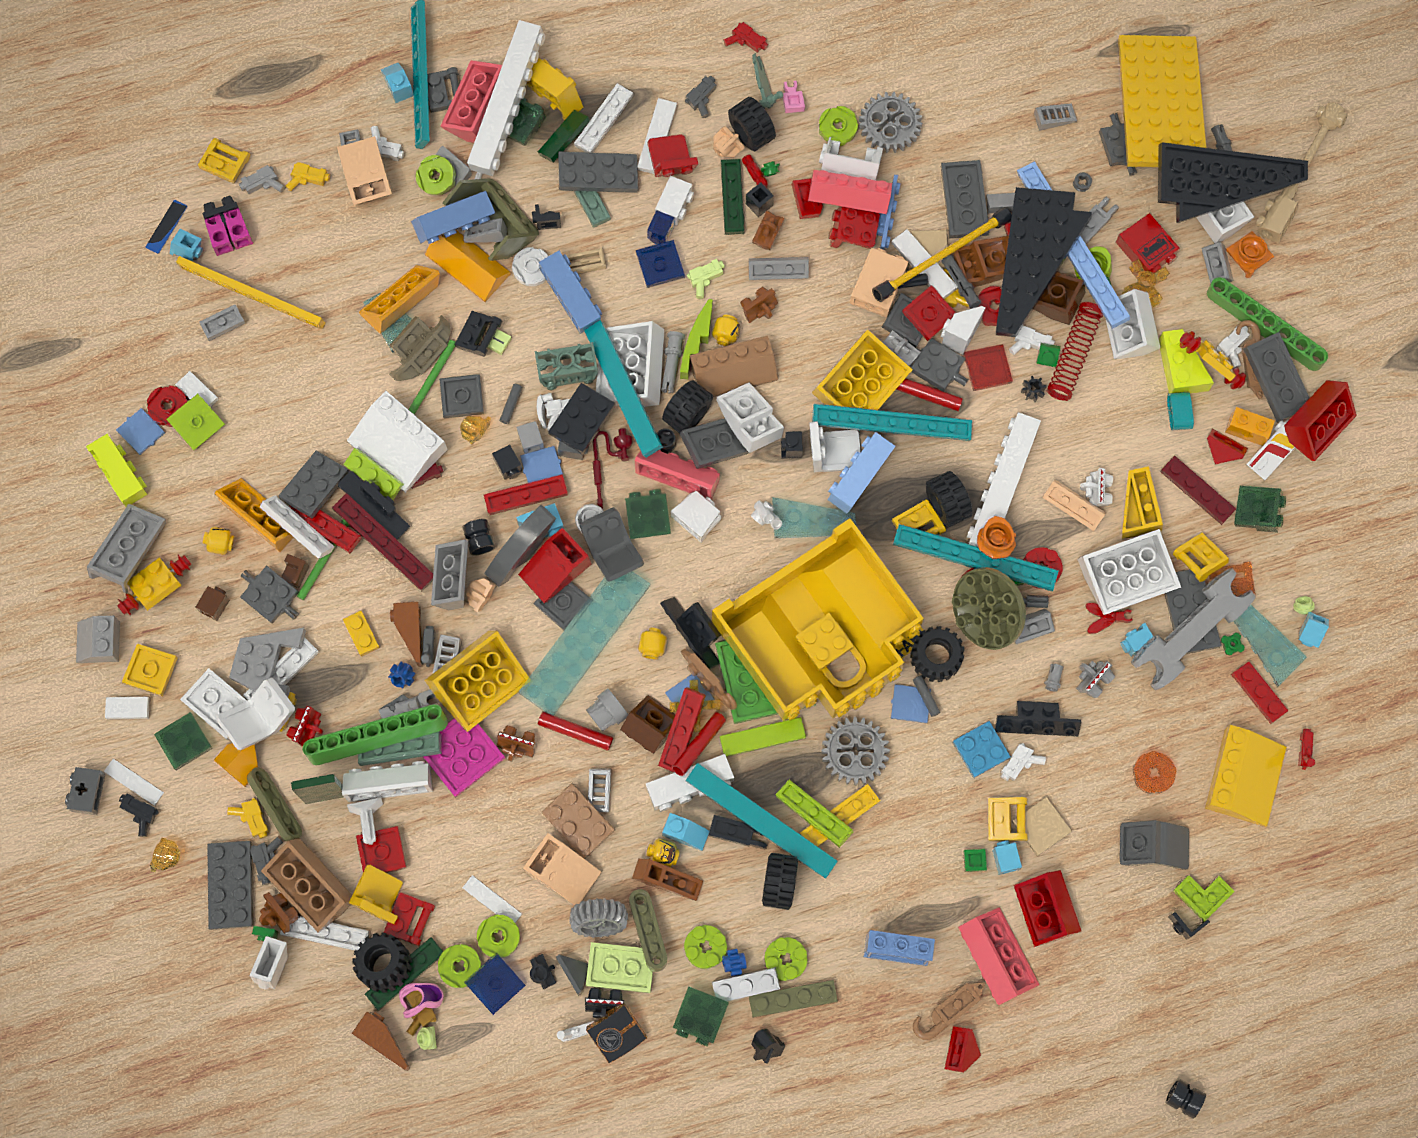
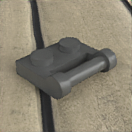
(437, 91)

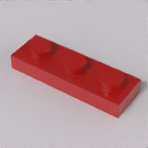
(1259, 692)

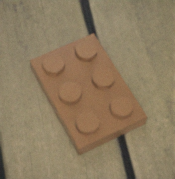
(578, 821)

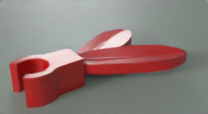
(1105, 620)

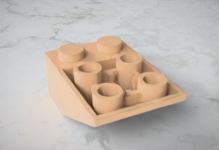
(364, 170)
(561, 870)

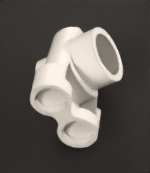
(764, 515)

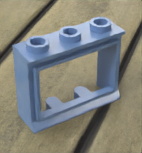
(899, 948)

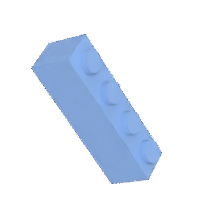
(861, 472)

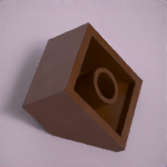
(649, 724)

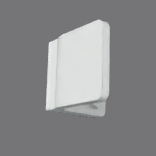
(832, 449)
(257, 717)

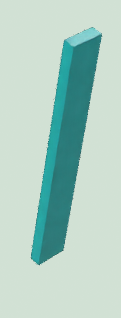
(420, 80)
(623, 389)
(892, 422)
(972, 557)
(761, 820)

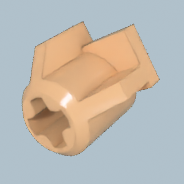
(726, 143)
(479, 593)

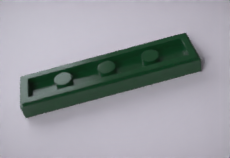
(732, 197)
(422, 959)

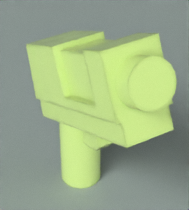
(701, 276)

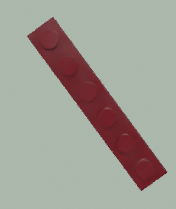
(383, 542)

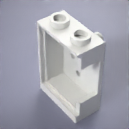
(855, 167)

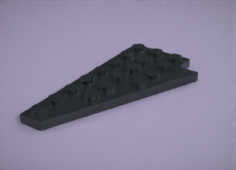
(1213, 179)
(1039, 241)

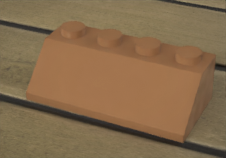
(734, 366)
(307, 884)

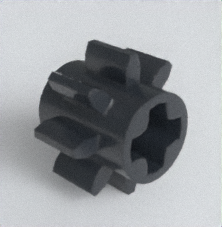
(1038, 392)

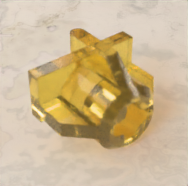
(473, 428)
(165, 855)

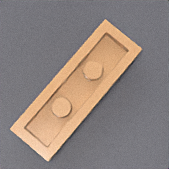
(1074, 505)

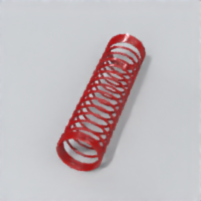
(1050, 390)

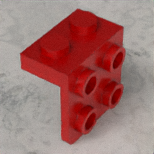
(671, 156)
(853, 227)

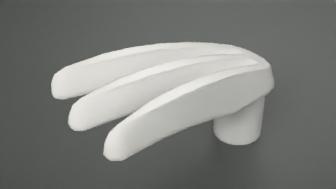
(541, 409)

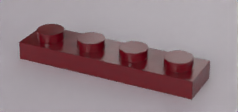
(1198, 490)

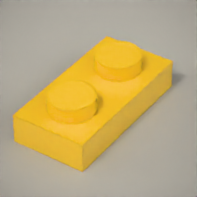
(361, 633)

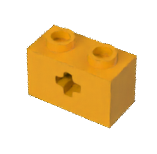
(1249, 426)

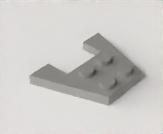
(259, 654)

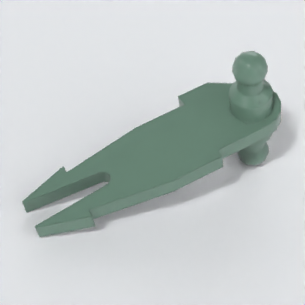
(768, 98)

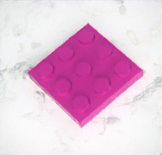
(464, 757)

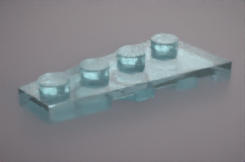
(806, 519)
(1271, 646)

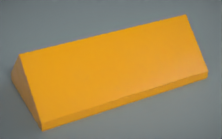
(468, 265)
(400, 297)
(245, 504)

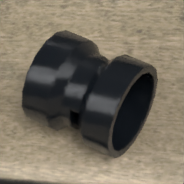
(667, 437)

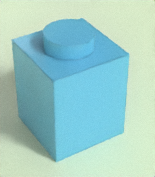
(1313, 630)
(1006, 857)

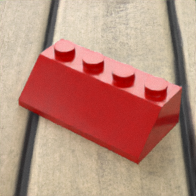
(1321, 419)

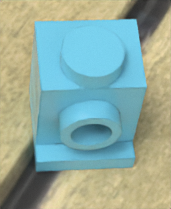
(186, 245)
(1136, 639)

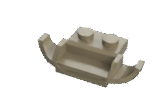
(419, 347)

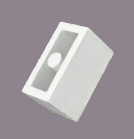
(675, 198)

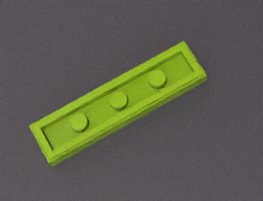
(762, 737)
(814, 813)

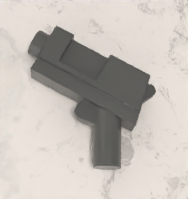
(699, 96)
(428, 645)
(262, 855)

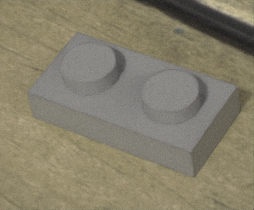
(222, 322)

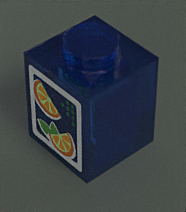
(660, 227)

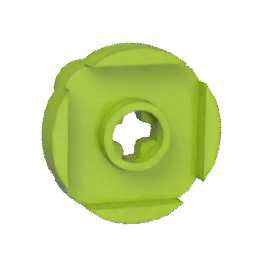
(836, 115)
(426, 170)
(494, 925)
(699, 936)
(797, 955)
(447, 969)

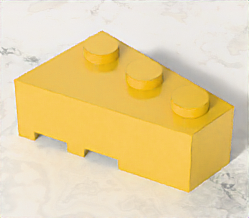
(555, 87)
(1141, 505)

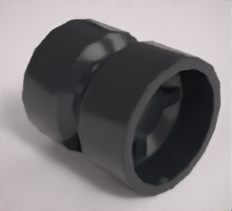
(477, 534)
(1185, 1098)

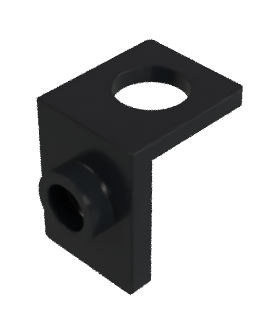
(1181, 928)

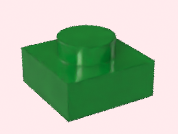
(1048, 354)
(975, 860)
(261, 933)

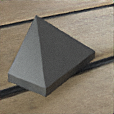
(575, 971)

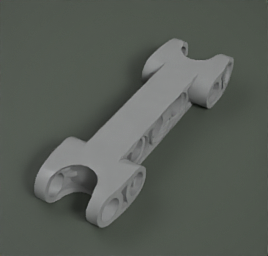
(1167, 653)

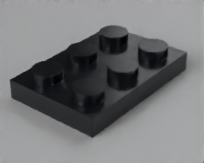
(581, 418)

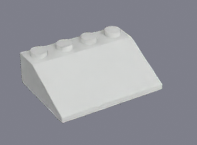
(641, 353)
(397, 440)
(1129, 572)

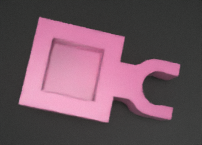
(793, 100)

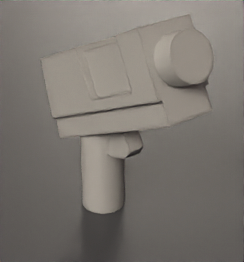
(262, 178)

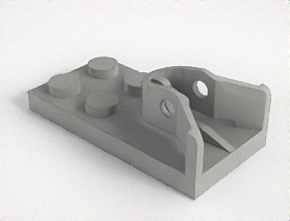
(125, 546)

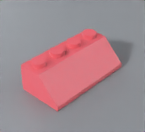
(471, 100)
(850, 191)
(678, 473)
(998, 956)

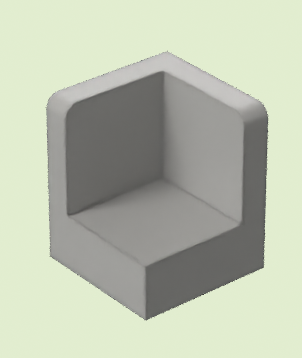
(530, 437)

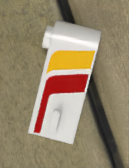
(1272, 452)

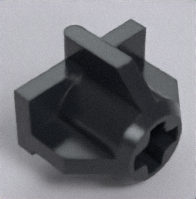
(541, 972)
(766, 1045)

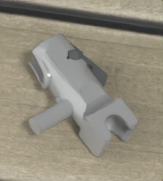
(404, 704)

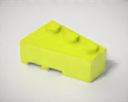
(1182, 370)
(117, 470)

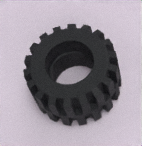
(751, 123)
(687, 406)
(949, 498)
(945, 639)
(780, 881)
(371, 951)

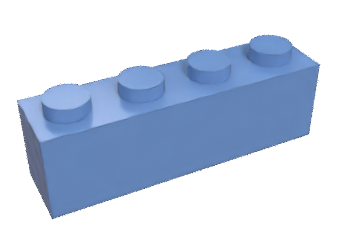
(452, 217)
(569, 291)

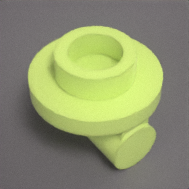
(426, 1038)

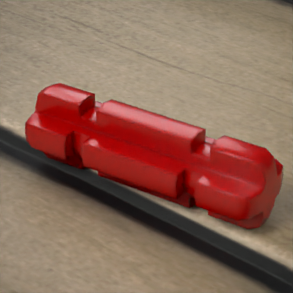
(754, 170)

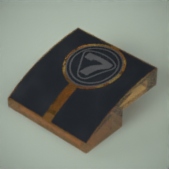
(616, 1033)

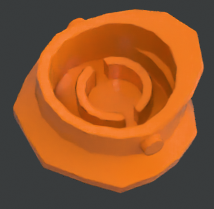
(996, 538)

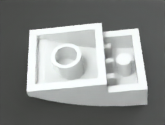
(750, 417)

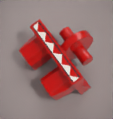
(307, 727)

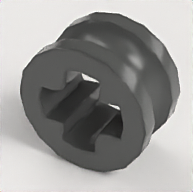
(1082, 188)

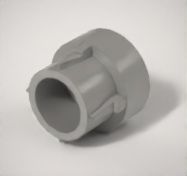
(607, 710)

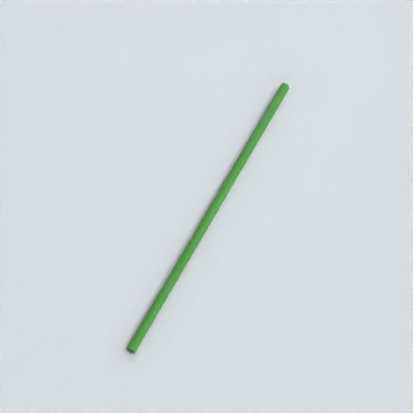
(413, 409)

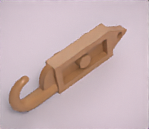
(1251, 379)
(708, 679)
(950, 1010)

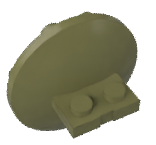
(989, 608)

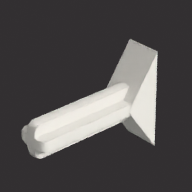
(366, 810)

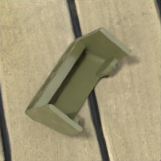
(519, 228)

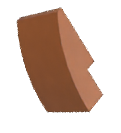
(983, 260)

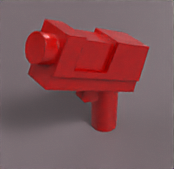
(743, 35)
(1305, 755)

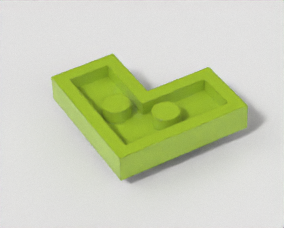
(1203, 901)

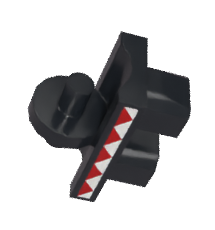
(600, 1006)

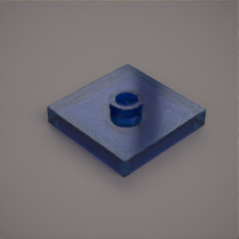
(660, 263)
(494, 983)

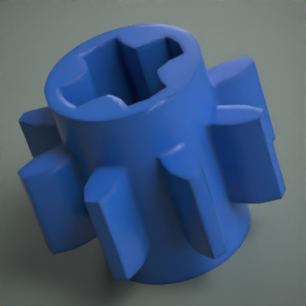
(401, 675)
(734, 962)

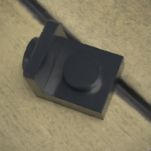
(548, 220)

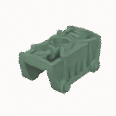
(569, 373)

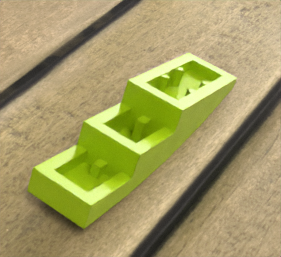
(698, 334)

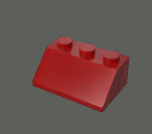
(1047, 908)

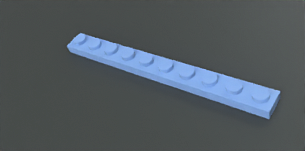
(1083, 260)

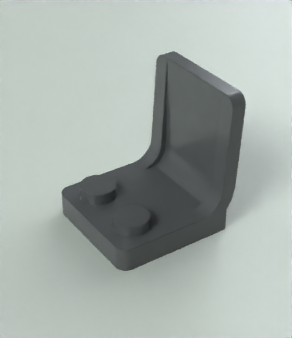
(610, 544)
(1154, 844)

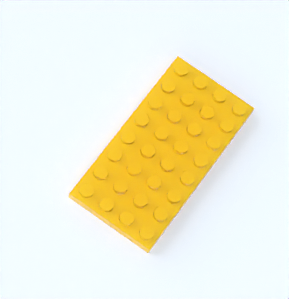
(1159, 95)

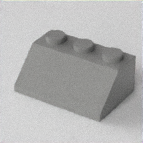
(449, 575)

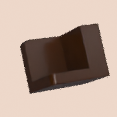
(295, 570)

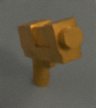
(424, 1017)

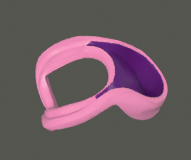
(431, 997)

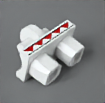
(1095, 488)

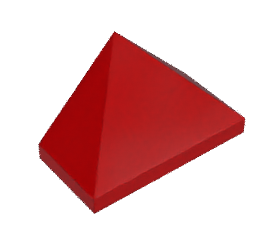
(1224, 448)
(962, 1050)

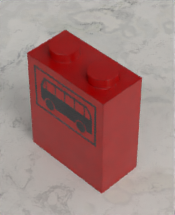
(1148, 243)

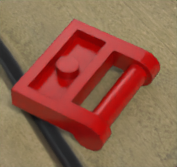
(405, 909)

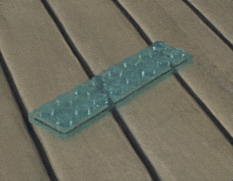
(583, 641)

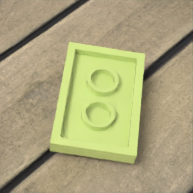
(618, 968)

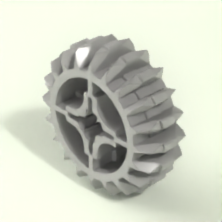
(598, 918)

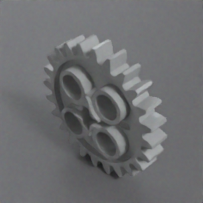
(879, 110)
(854, 732)

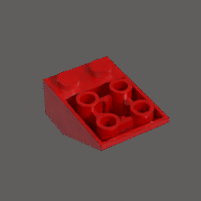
(554, 565)

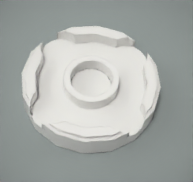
(526, 266)

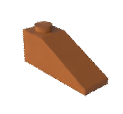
(408, 623)
(667, 879)
(378, 1036)

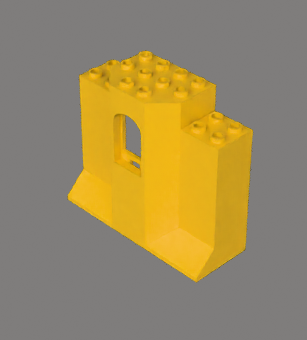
(833, 578)

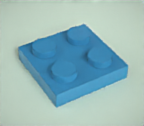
(981, 749)

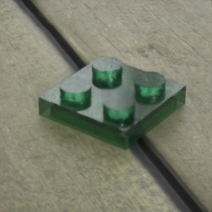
(183, 741)

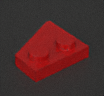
(806, 208)

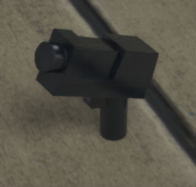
(142, 811)

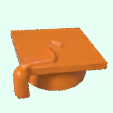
(1250, 253)

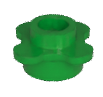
(770, 169)
(1229, 649)

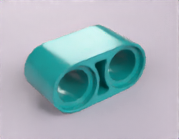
(1180, 411)

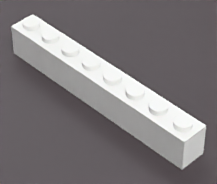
(506, 98)
(1008, 472)

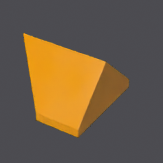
(238, 762)

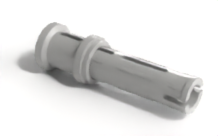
(672, 352)

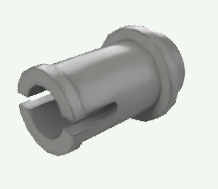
(1054, 676)

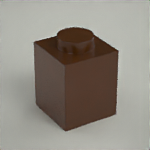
(212, 602)

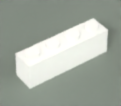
(675, 789)

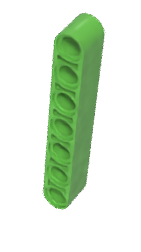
(1262, 315)
(375, 735)

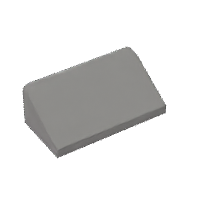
(462, 171)
(998, 201)
(1217, 262)
(1036, 625)

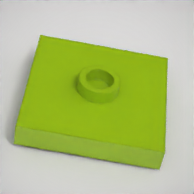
(195, 421)

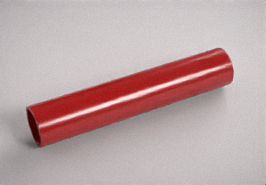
(930, 394)
(575, 731)
(698, 744)

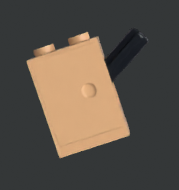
(876, 270)

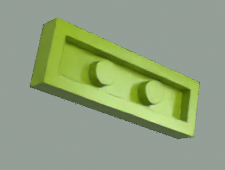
(372, 472)

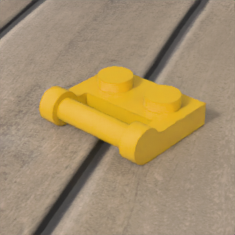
(221, 165)
(919, 516)
(1205, 552)
(1000, 819)

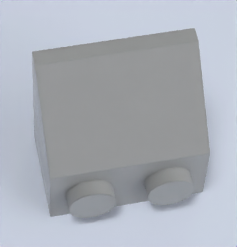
(98, 639)

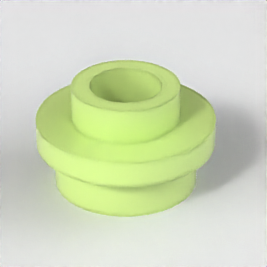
(1304, 605)

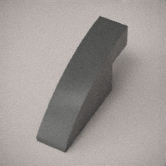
(520, 546)

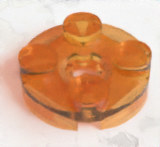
(1165, 770)

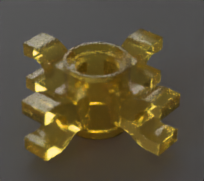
(1141, 275)
(707, 705)

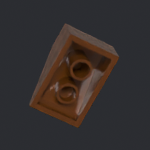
(1061, 298)

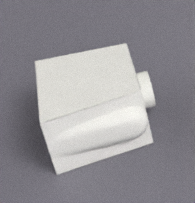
(697, 515)
(269, 963)

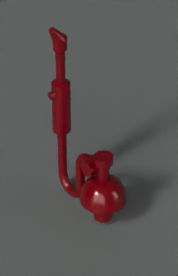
(623, 443)

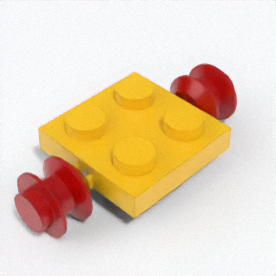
(1217, 360)
(153, 584)

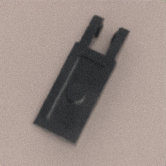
(734, 832)

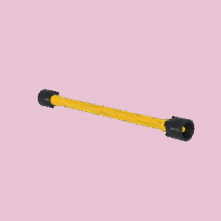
(887, 288)

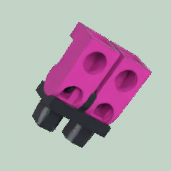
(222, 219)

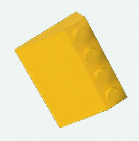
(863, 376)
(478, 680)
(1246, 776)

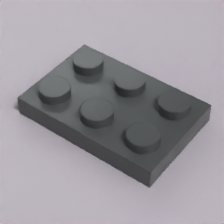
(712, 443)
(313, 484)

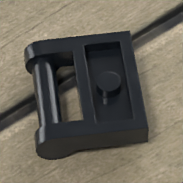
(474, 331)

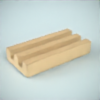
(589, 268)

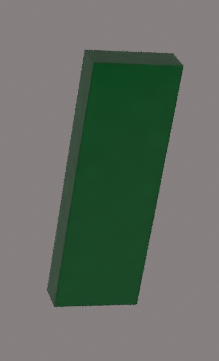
(563, 135)

